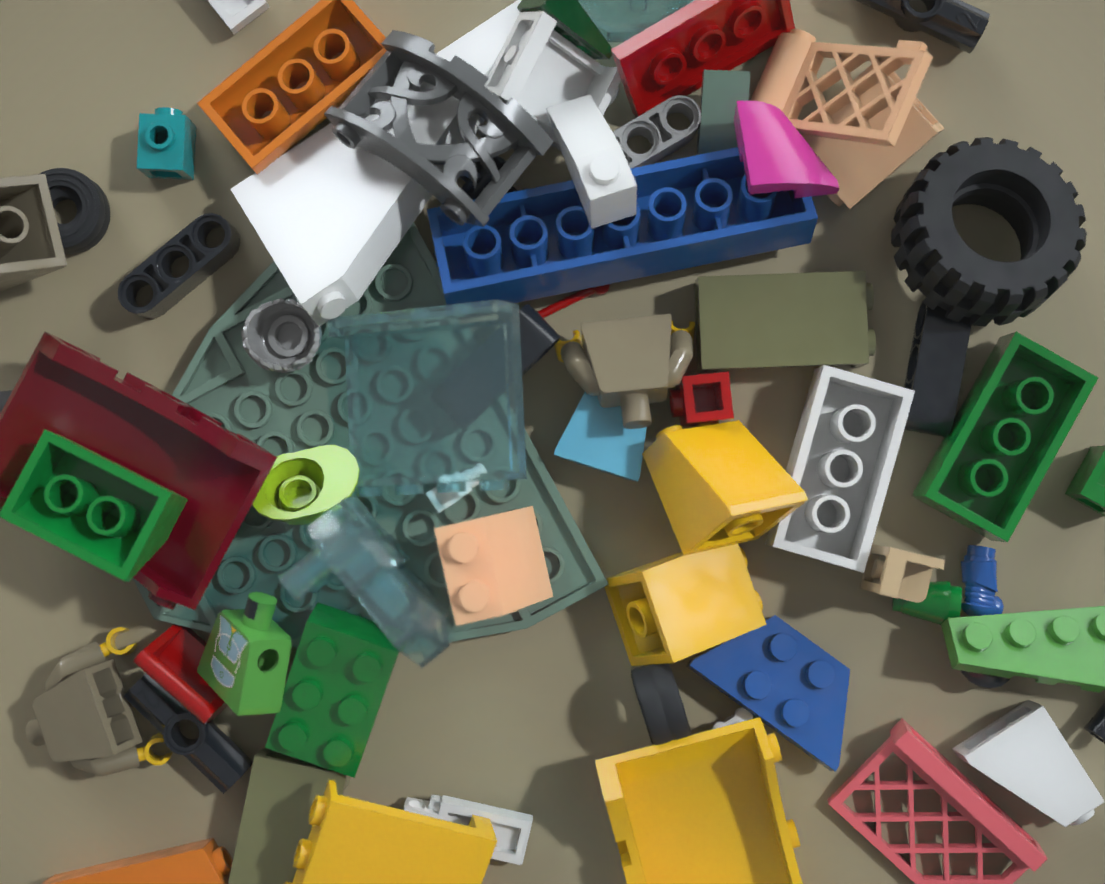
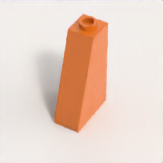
(184, 864)

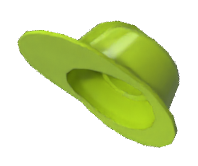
(307, 484)

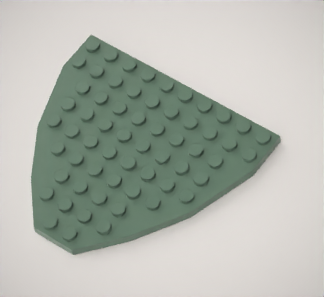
(310, 411)

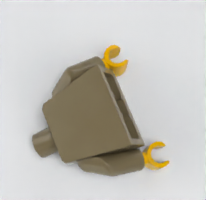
(629, 362)
(87, 716)

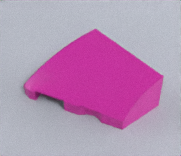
(777, 153)

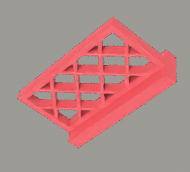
(953, 788)

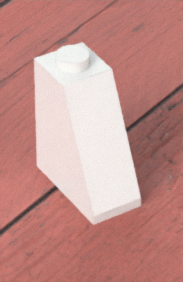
(1033, 762)

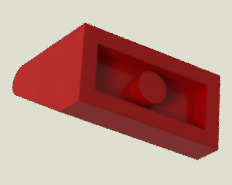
(174, 663)

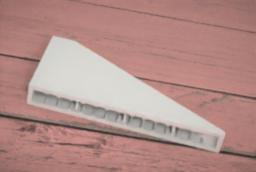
(341, 210)

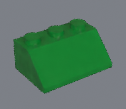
(92, 506)

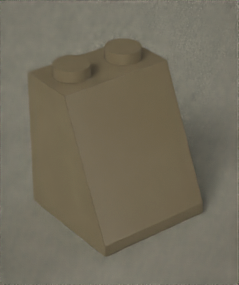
(27, 231)

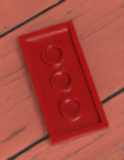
(698, 37)

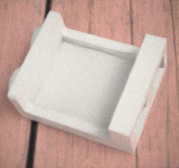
(547, 69)

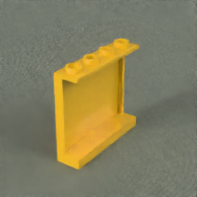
(386, 845)

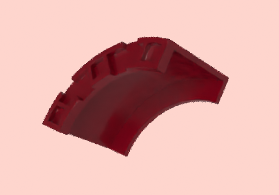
(151, 435)

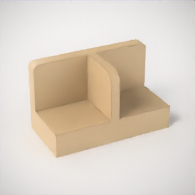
(899, 573)

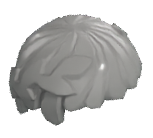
(281, 336)

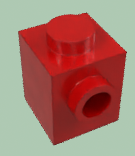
(702, 399)

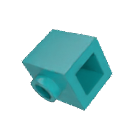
(166, 144)

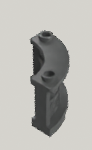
(407, 65)

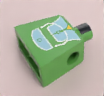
(248, 657)

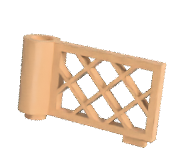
(792, 82)

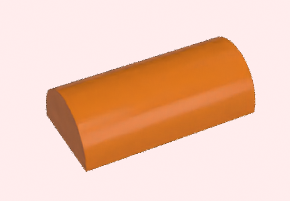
(294, 81)

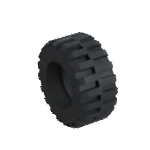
(1022, 192)

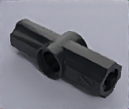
(945, 20)
(211, 753)

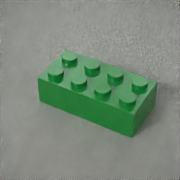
(1005, 437)

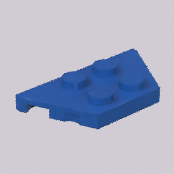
(784, 682)

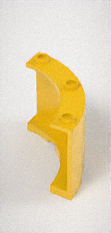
(702, 810)

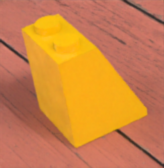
(719, 485)
(684, 604)

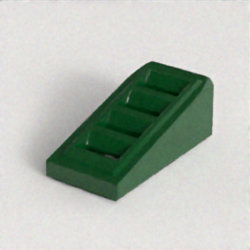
(573, 25)

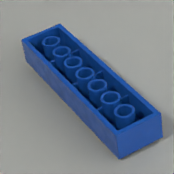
(685, 218)

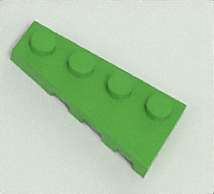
(1038, 645)

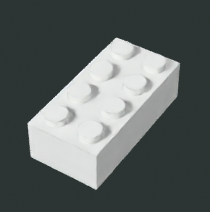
(843, 465)

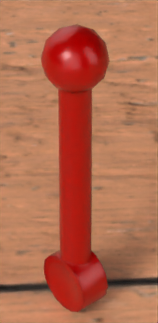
(582, 294)

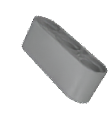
(656, 129)

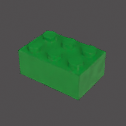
(333, 690)

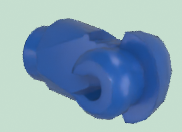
(980, 582)

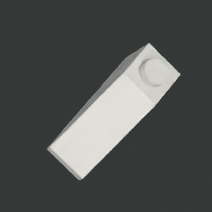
(594, 161)

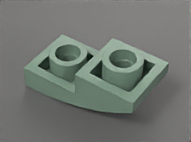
(718, 103)

